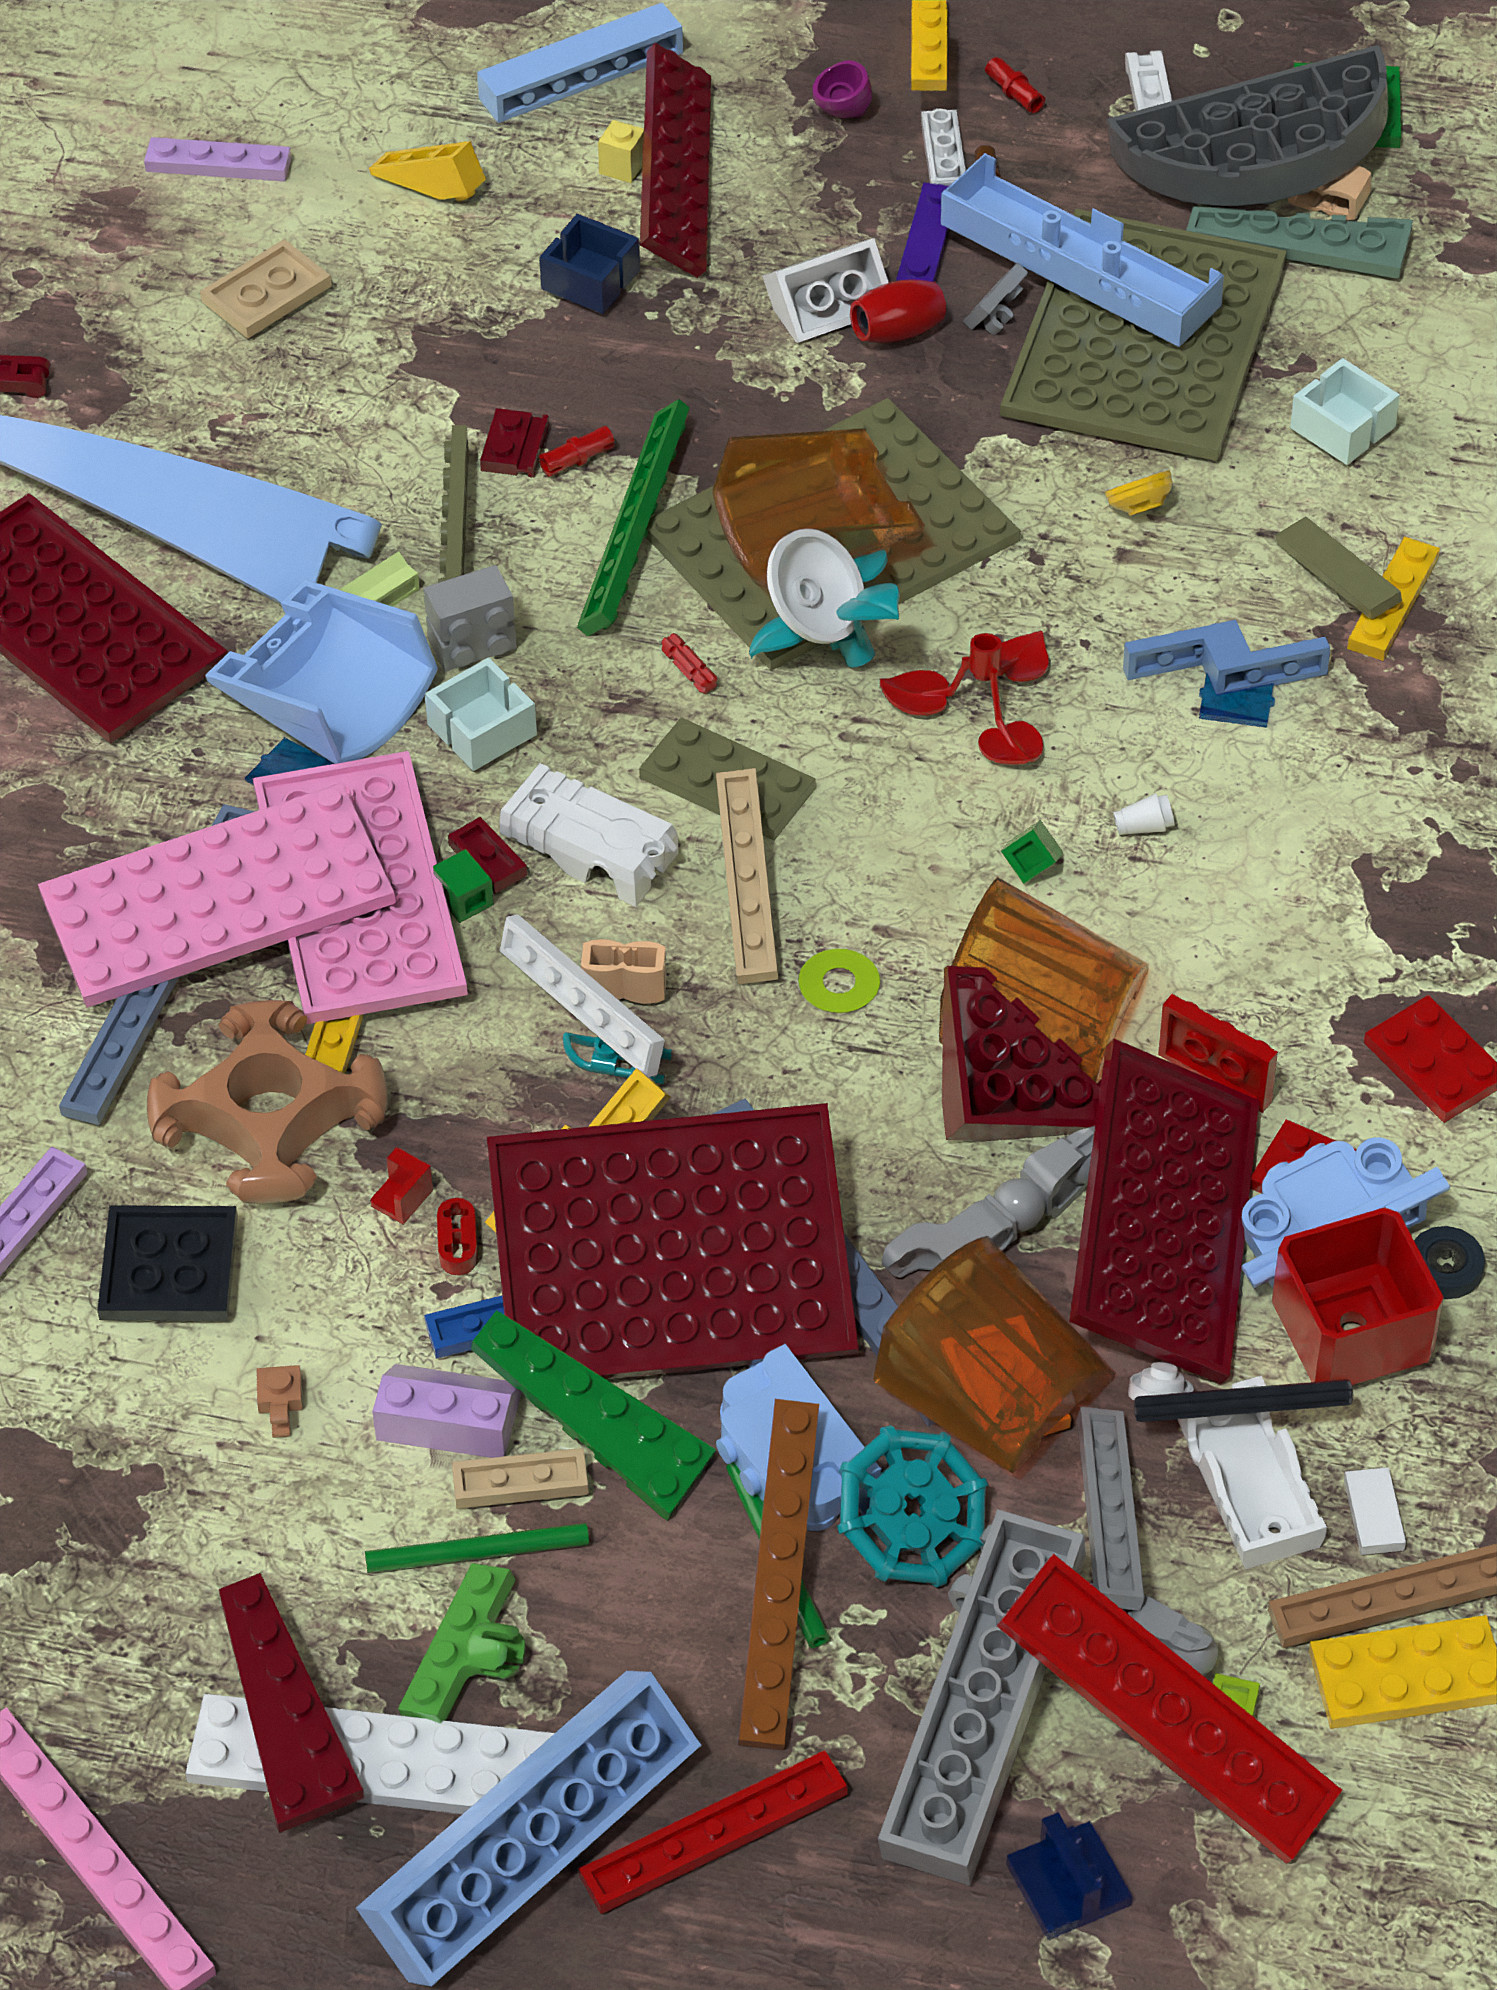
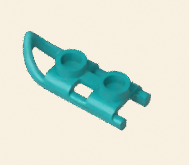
(604, 1057)

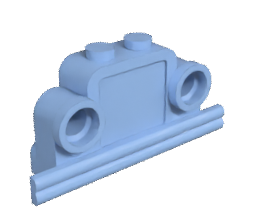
(1328, 1187)
(747, 1427)

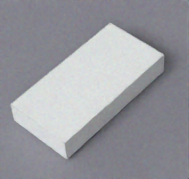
(1374, 1511)

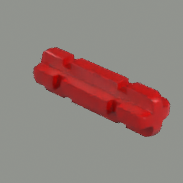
(689, 663)

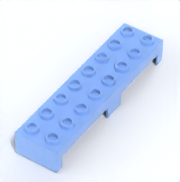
(1078, 254)

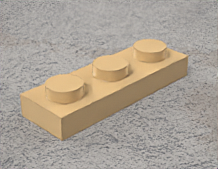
(520, 1478)

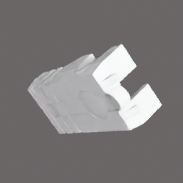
(589, 830)
(1255, 1483)

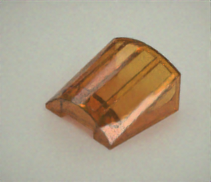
(807, 482)
(1054, 967)
(987, 1355)

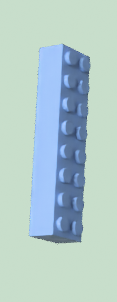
(528, 1827)

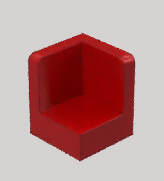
(405, 1188)

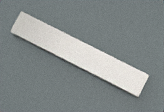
(582, 995)

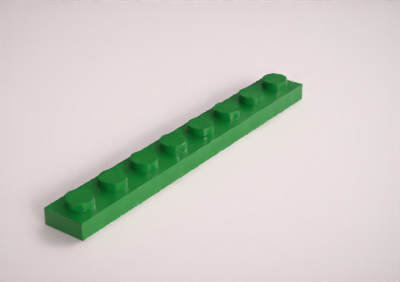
(633, 517)

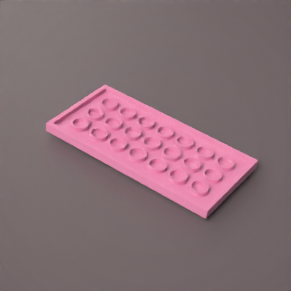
(215, 894)
(395, 952)

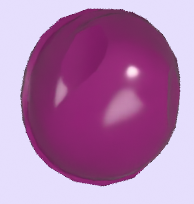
(843, 90)

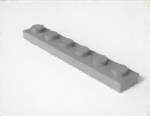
(1110, 1506)

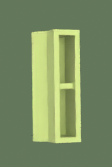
(386, 582)

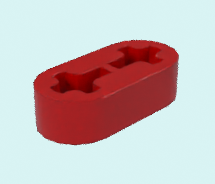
(465, 1235)

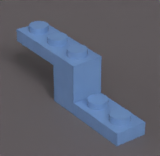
(1226, 657)

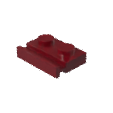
(514, 442)

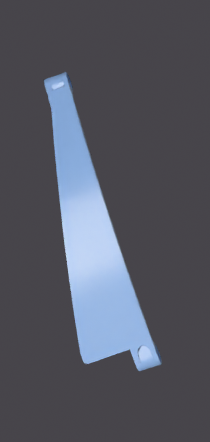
(218, 516)

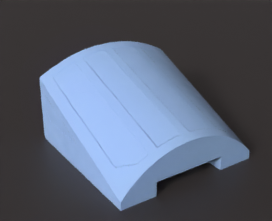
(333, 671)

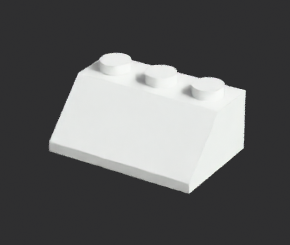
(819, 291)

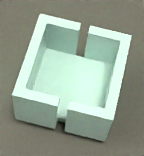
(1344, 411)
(481, 714)

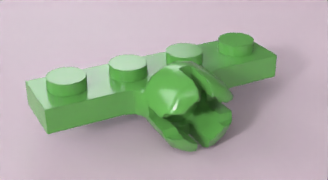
(466, 1645)

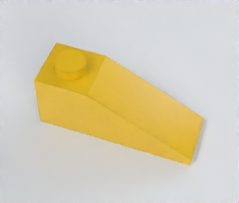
(433, 170)

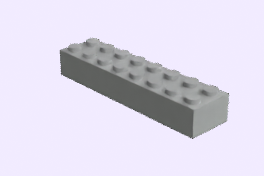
(974, 1710)

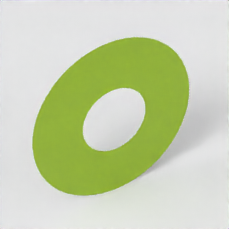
(866, 980)

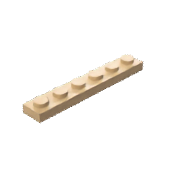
(747, 876)

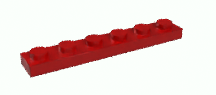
(712, 1831)

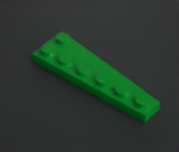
(631, 1438)

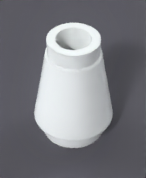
(1145, 816)

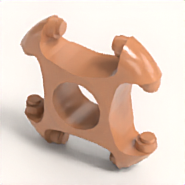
(259, 1066)

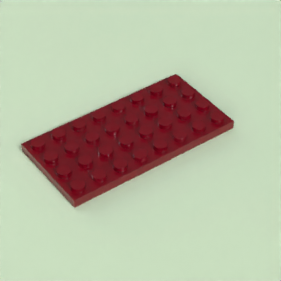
(91, 625)
(1165, 1212)

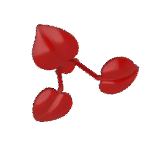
(1018, 658)

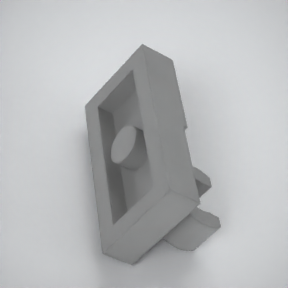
(988, 308)

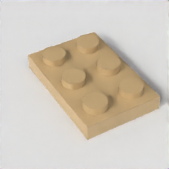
(265, 288)

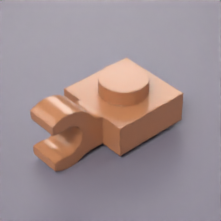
(278, 1393)

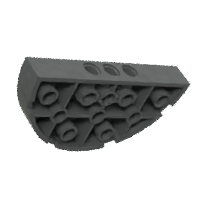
(1258, 135)

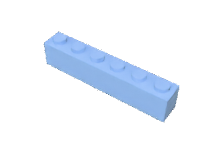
(577, 62)

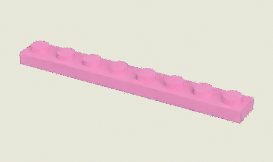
(99, 1861)

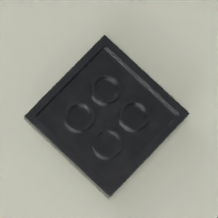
(168, 1263)

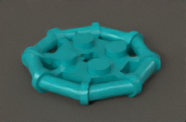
(937, 1506)

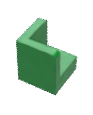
(1032, 851)
(467, 885)

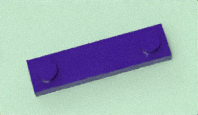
(926, 237)

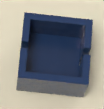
(590, 263)

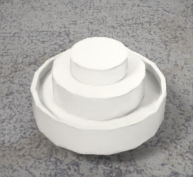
(1158, 1379)

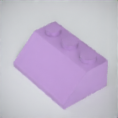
(445, 1411)

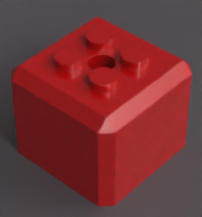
(1364, 1274)

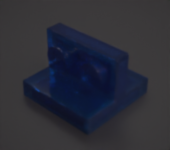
(1068, 1877)

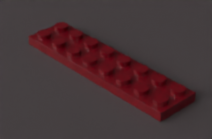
(676, 160)

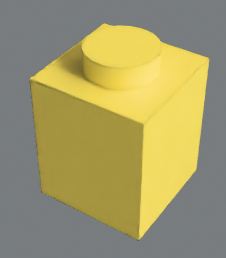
(621, 151)

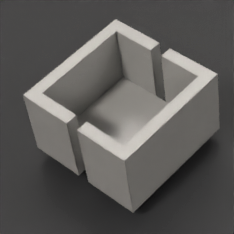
(470, 618)

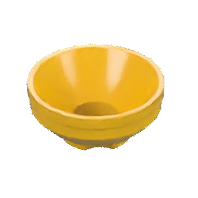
(1141, 494)

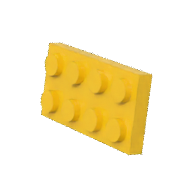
(1406, 1671)

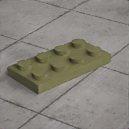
(692, 756)

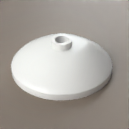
(808, 583)

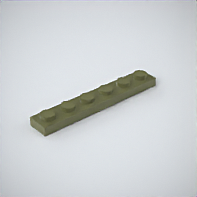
(455, 504)

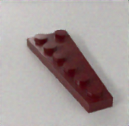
(293, 1734)

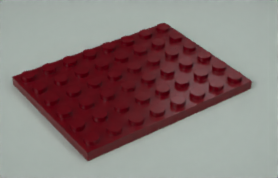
(676, 1240)

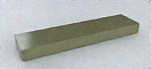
(1338, 568)

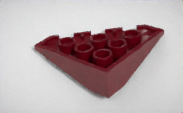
(1003, 1071)

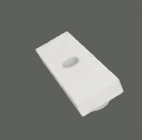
(942, 146)

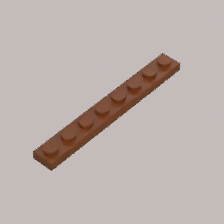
(778, 1575)

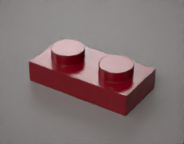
(489, 852)

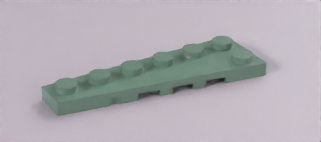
(1363, 247)

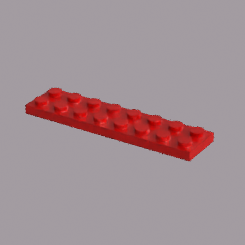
(1170, 1708)

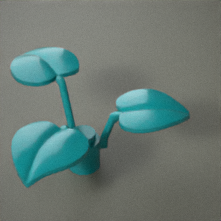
(870, 604)

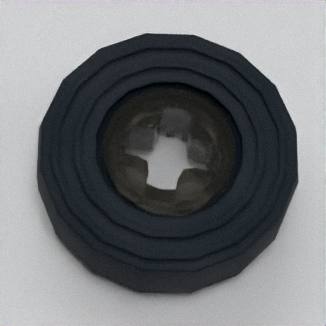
(1465, 1252)

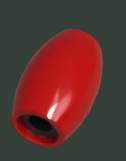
(897, 311)

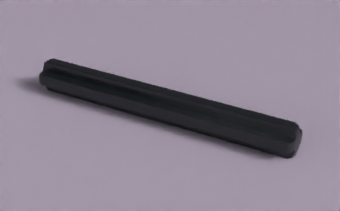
(1243, 1400)

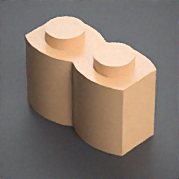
(1340, 196)
(627, 970)

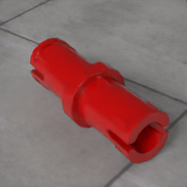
(1015, 84)
(576, 451)

